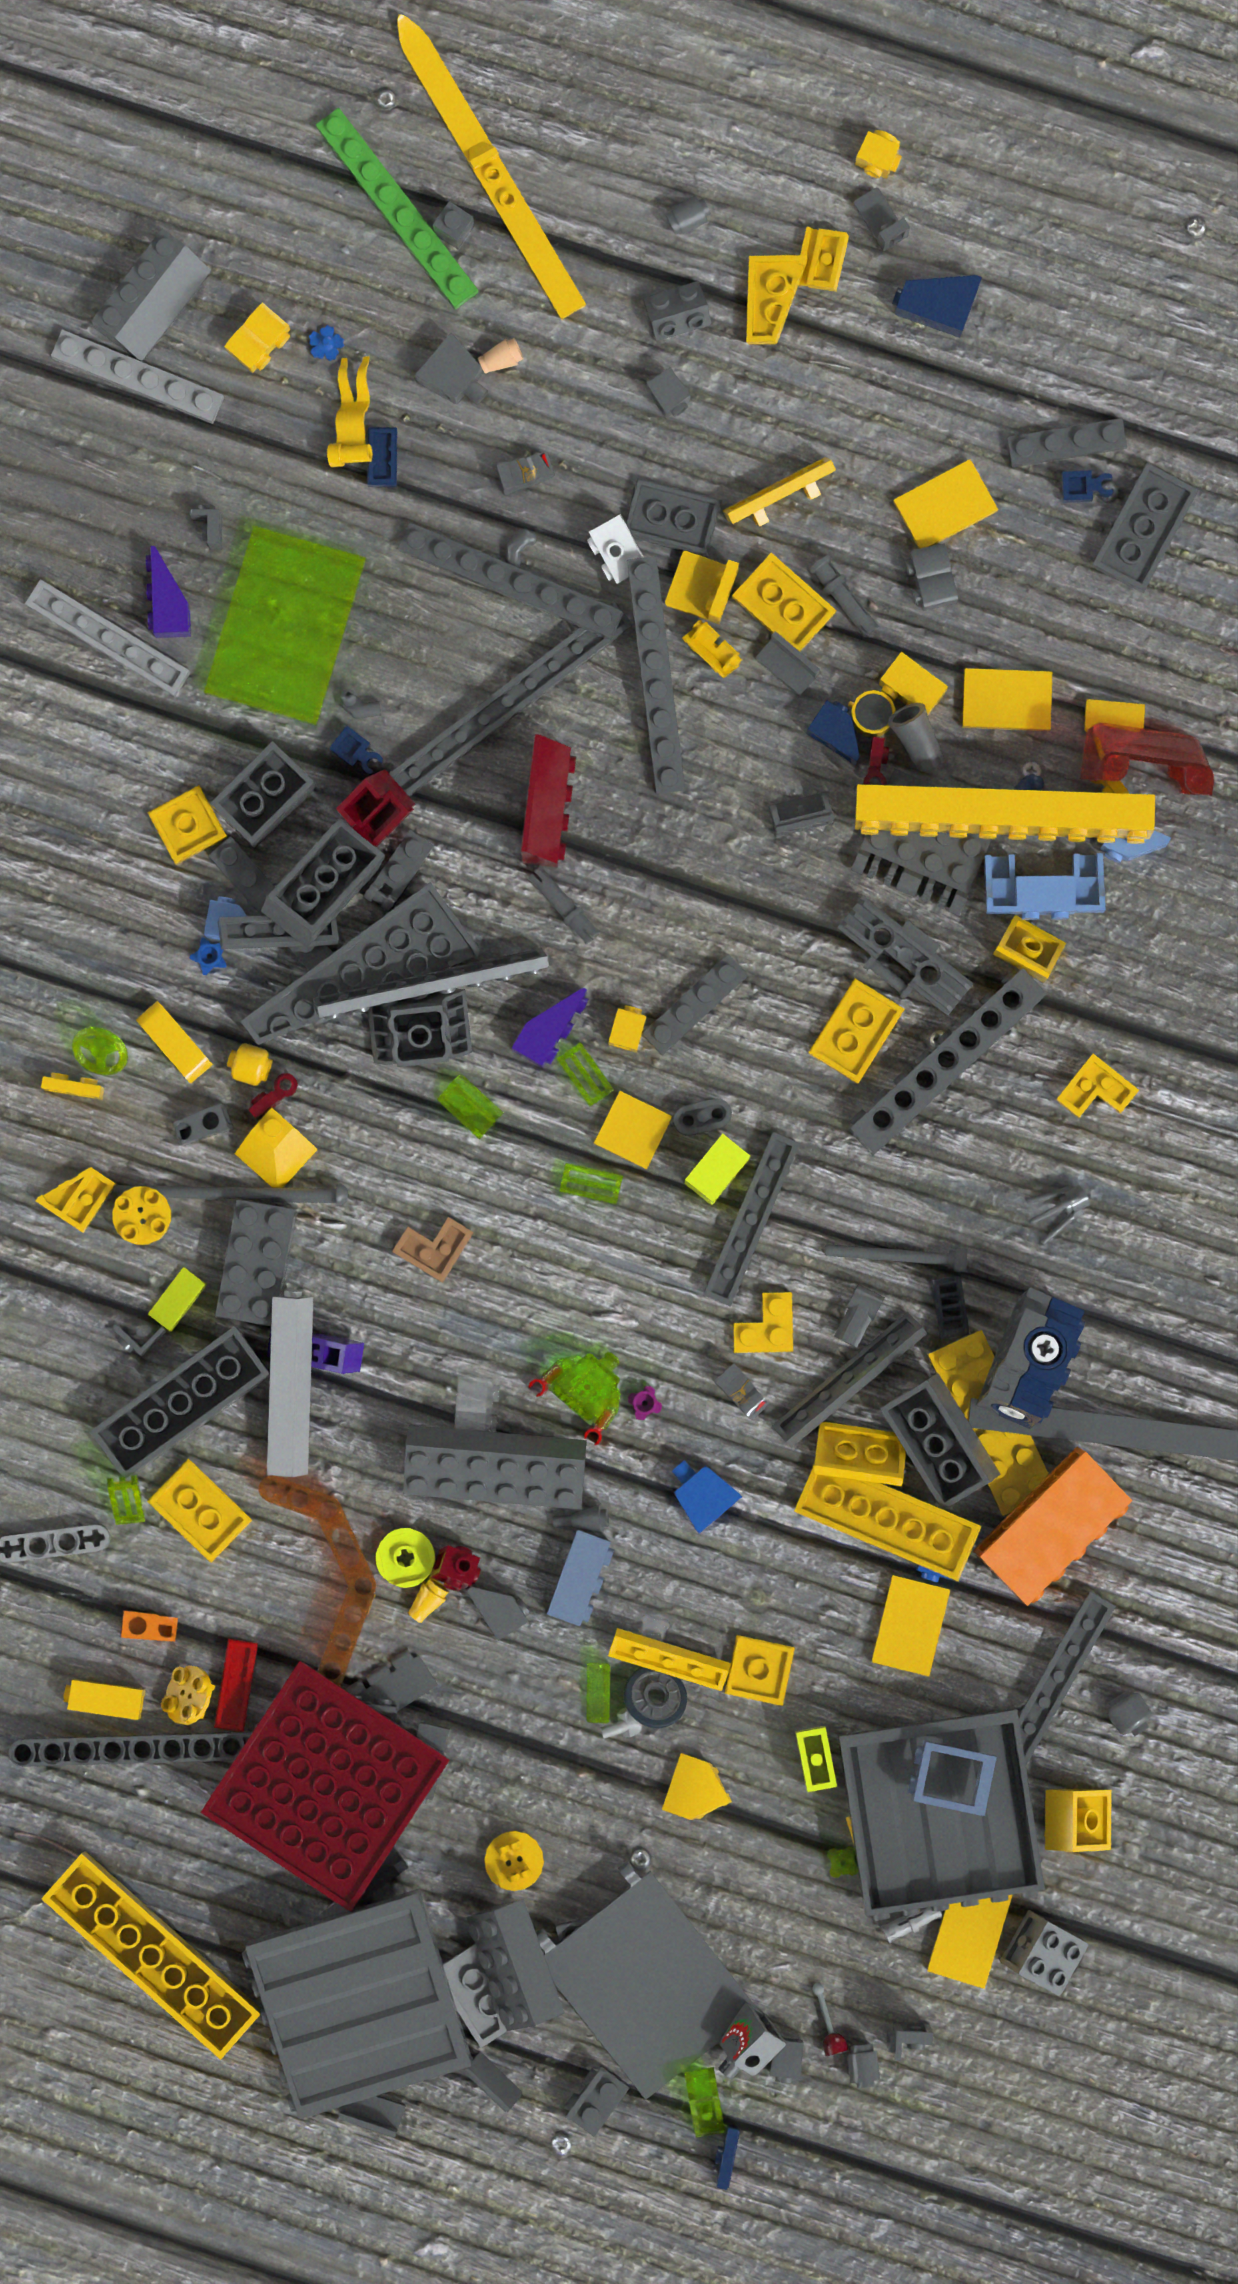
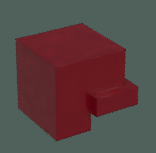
(376, 807)

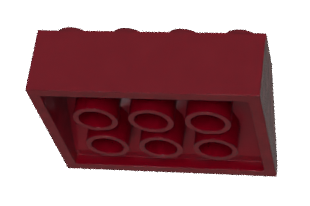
(546, 803)

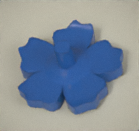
(326, 343)

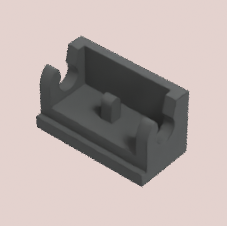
(801, 814)

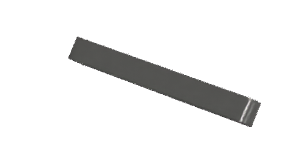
(128, 1752)

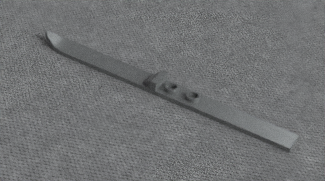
(1118, 1432)

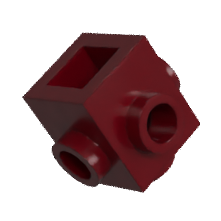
(456, 1567)

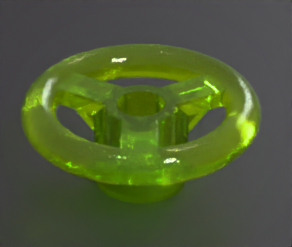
(100, 1046)

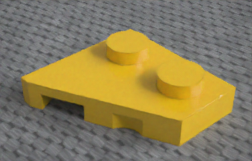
(78, 1198)

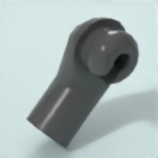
(517, 544)

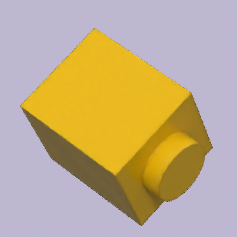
(627, 1029)

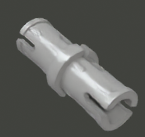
(909, 1923)

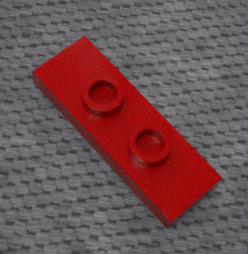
(236, 1685)

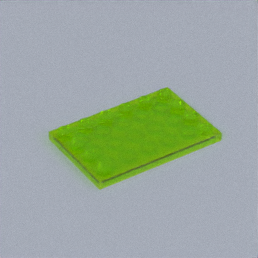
(285, 625)

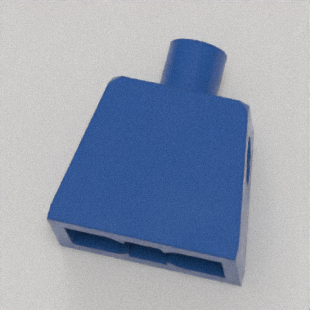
(703, 1495)

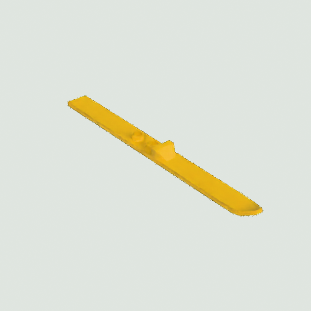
(489, 168)

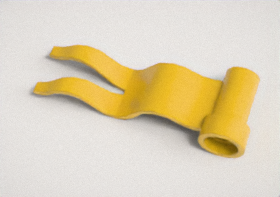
(350, 419)

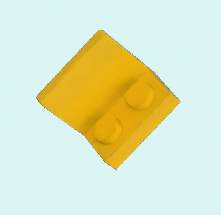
(702, 586)

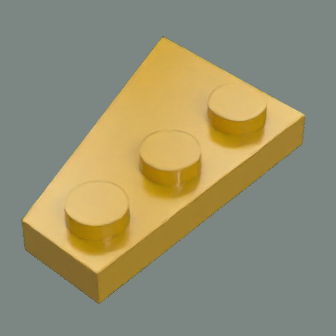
(770, 295)

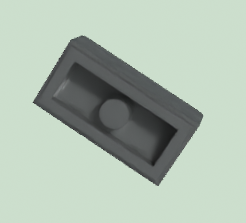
(493, 2082)

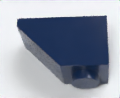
(835, 730)

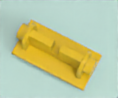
(721, 658)

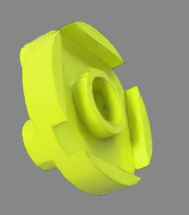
(391, 1548)

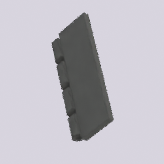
(402, 1686)

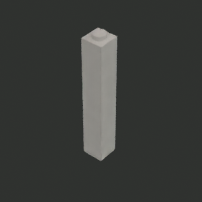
(290, 1384)

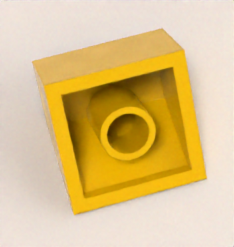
(1077, 1820)

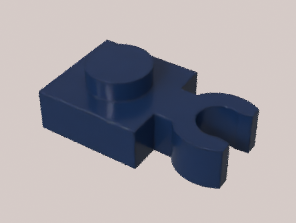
(1079, 486)
(352, 749)

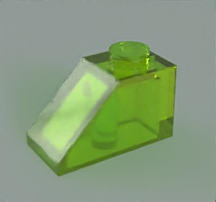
(704, 2102)

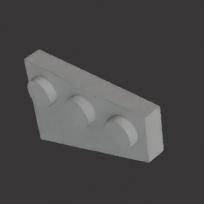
(472, 1996)

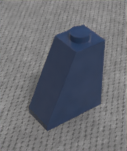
(938, 302)

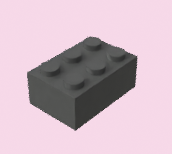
(263, 795)

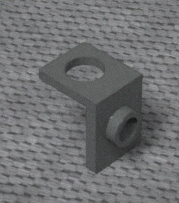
(130, 1344)

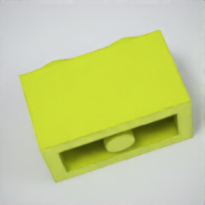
(816, 1759)

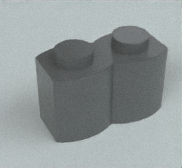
(932, 577)

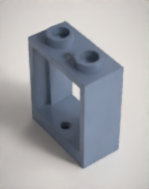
(983, 1781)

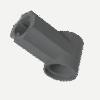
(861, 1310)

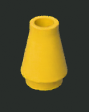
(429, 1598)

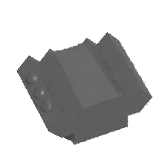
(421, 1030)

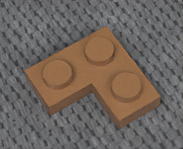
(437, 1256)

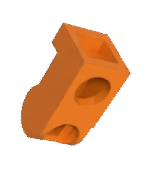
(148, 1626)

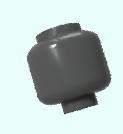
(1129, 1713)

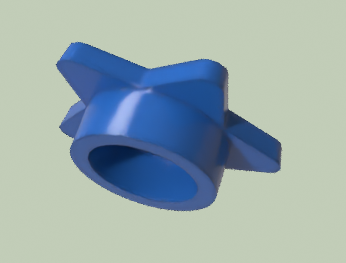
(201, 956)

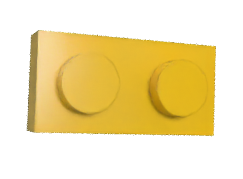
(60, 1084)

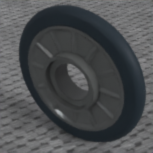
(647, 1712)

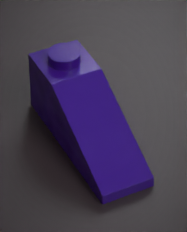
(334, 1353)

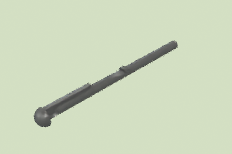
(287, 1195)

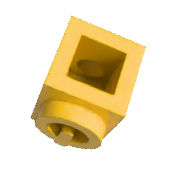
(879, 154)

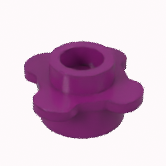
(648, 1395)

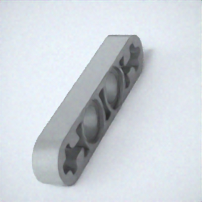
(52, 1543)

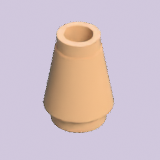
(501, 356)

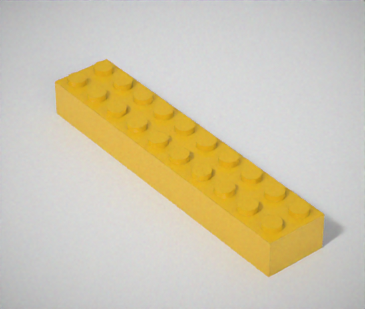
(1004, 813)

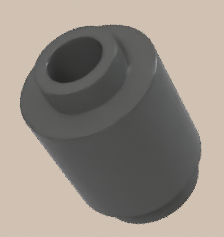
(688, 215)
(863, 2065)

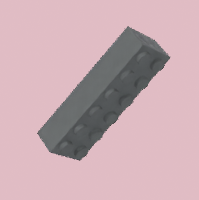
(180, 1403)
(494, 1467)

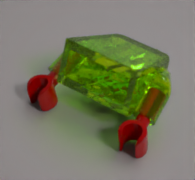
(586, 1388)

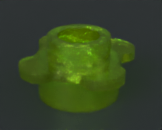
(836, 1856)

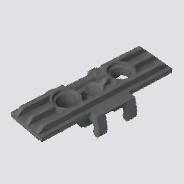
(911, 949)

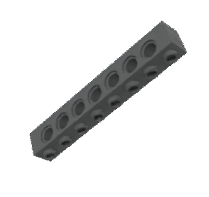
(1028, 994)

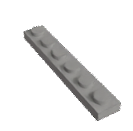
(137, 376)
(107, 638)

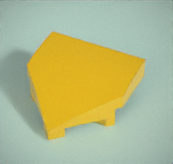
(1114, 713)
(695, 1789)

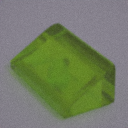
(470, 1106)
(598, 1693)

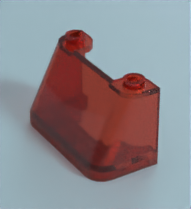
(1112, 747)

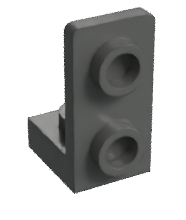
(881, 219)

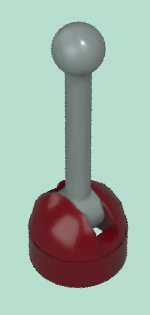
(833, 2042)

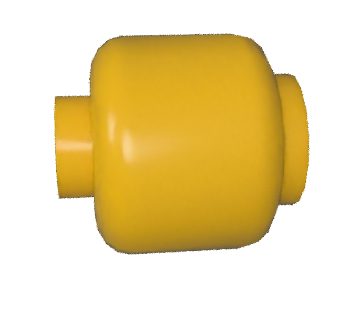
(250, 1064)

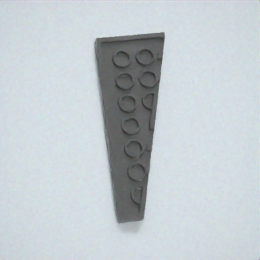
(404, 943)

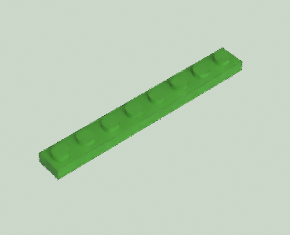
(397, 208)

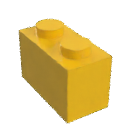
(912, 683)

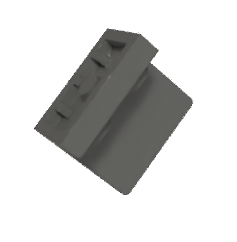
(1044, 1953)

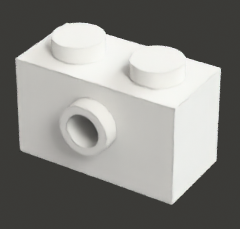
(615, 546)

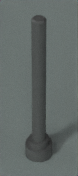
(954, 1259)

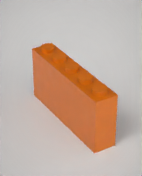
(1053, 1526)

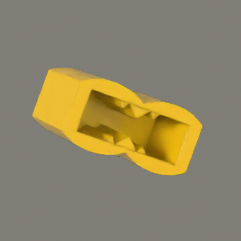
(257, 338)

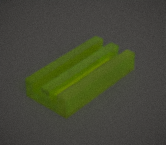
(571, 1054)
(615, 1189)
(124, 1485)

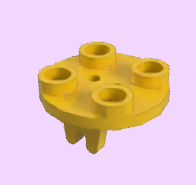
(128, 1219)
(187, 1695)
(508, 1847)

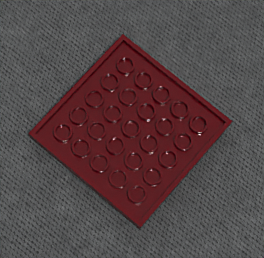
(325, 1786)

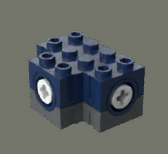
(1032, 1358)

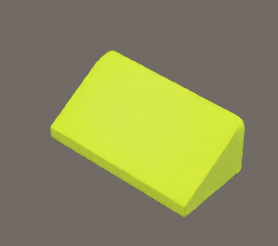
(177, 1299)

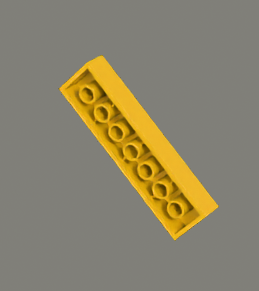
(152, 1954)

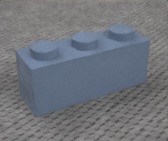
(580, 1578)

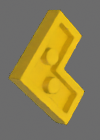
(1095, 1080)
(774, 1333)

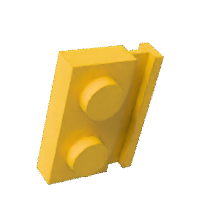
(825, 258)

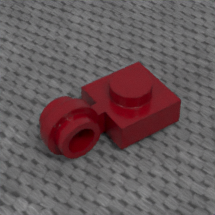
(878, 756)
(264, 1102)

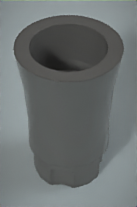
(917, 736)

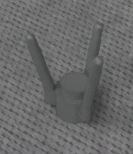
(1072, 1200)

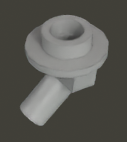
(625, 1724)

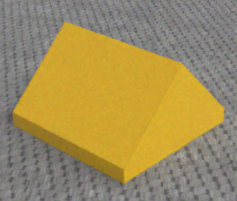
(1029, 948)

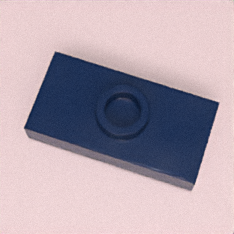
(383, 467)
(725, 2157)

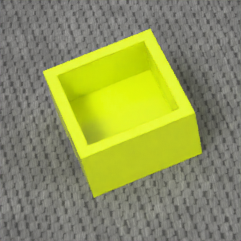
(717, 1169)

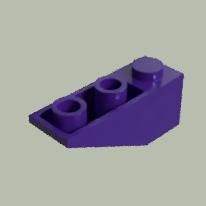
(170, 608)
(544, 1031)

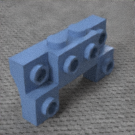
(1045, 894)

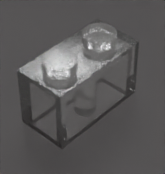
(475, 1403)

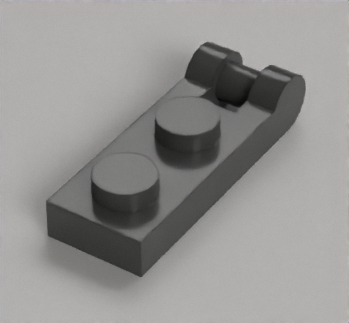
(400, 870)

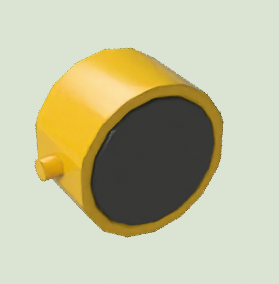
(871, 713)

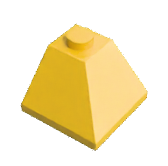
(275, 1150)

